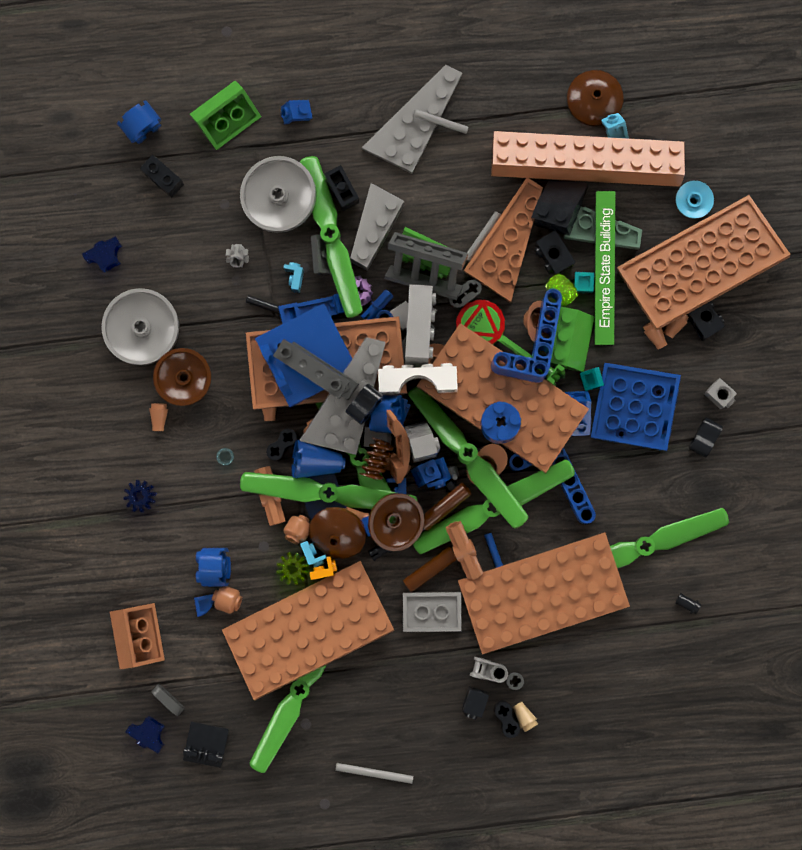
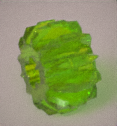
(566, 288)
(286, 571)

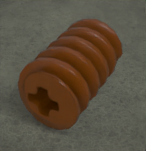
(377, 459)

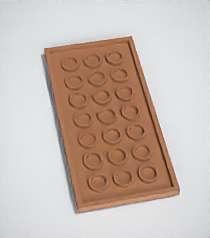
(703, 262)
(264, 386)
(545, 410)
(544, 593)
(307, 630)

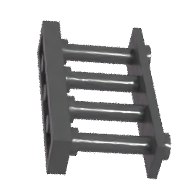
(431, 252)
(316, 369)

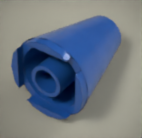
(315, 460)

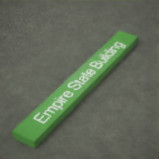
(604, 267)

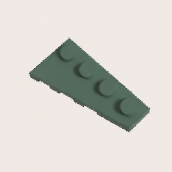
(584, 230)

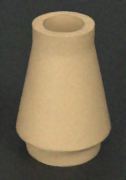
(525, 717)

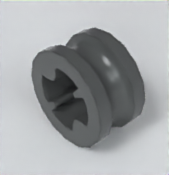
(510, 677)

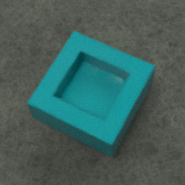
(584, 281)
(592, 379)

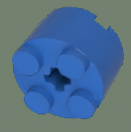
(139, 122)
(379, 416)
(489, 422)
(213, 567)

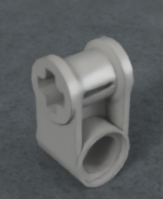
(487, 670)

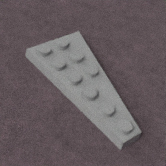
(405, 136)
(332, 425)

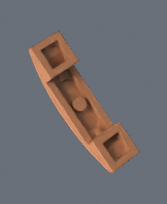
(399, 463)

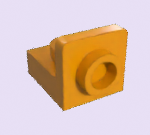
(321, 572)

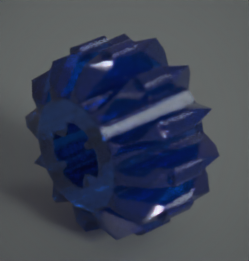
(145, 492)

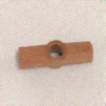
(272, 504)
(464, 550)

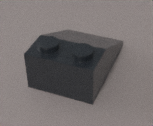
(559, 205)

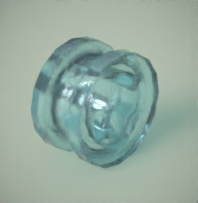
(226, 462)

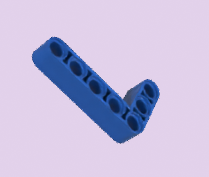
(540, 344)
(577, 508)

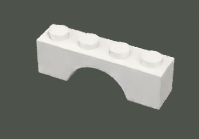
(393, 379)

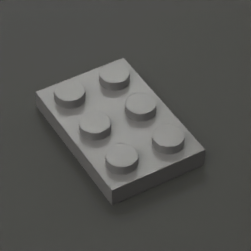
(431, 611)

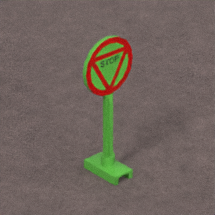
(489, 323)

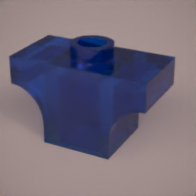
(104, 254)
(147, 734)

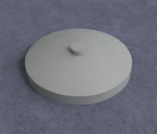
(278, 194)
(140, 326)

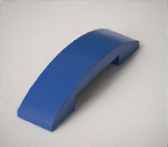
(292, 310)

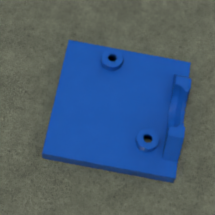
(315, 333)
(631, 406)

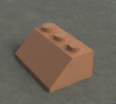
(137, 636)

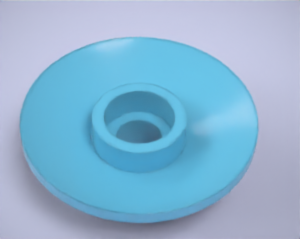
(702, 194)

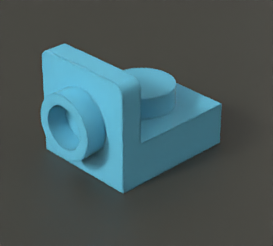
(615, 126)
(295, 280)
(309, 552)

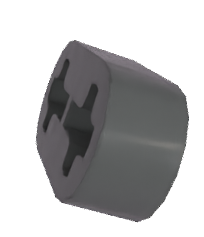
(468, 297)
(168, 700)

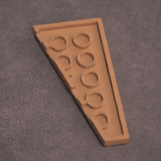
(502, 251)

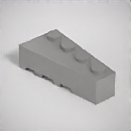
(376, 222)
(419, 324)
(422, 443)

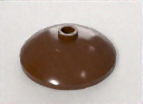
(593, 109)
(169, 372)
(338, 525)
(404, 528)

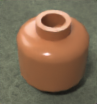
(297, 529)
(227, 599)

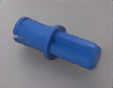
(377, 305)

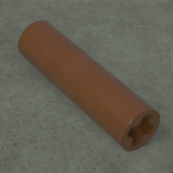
(446, 505)
(430, 569)

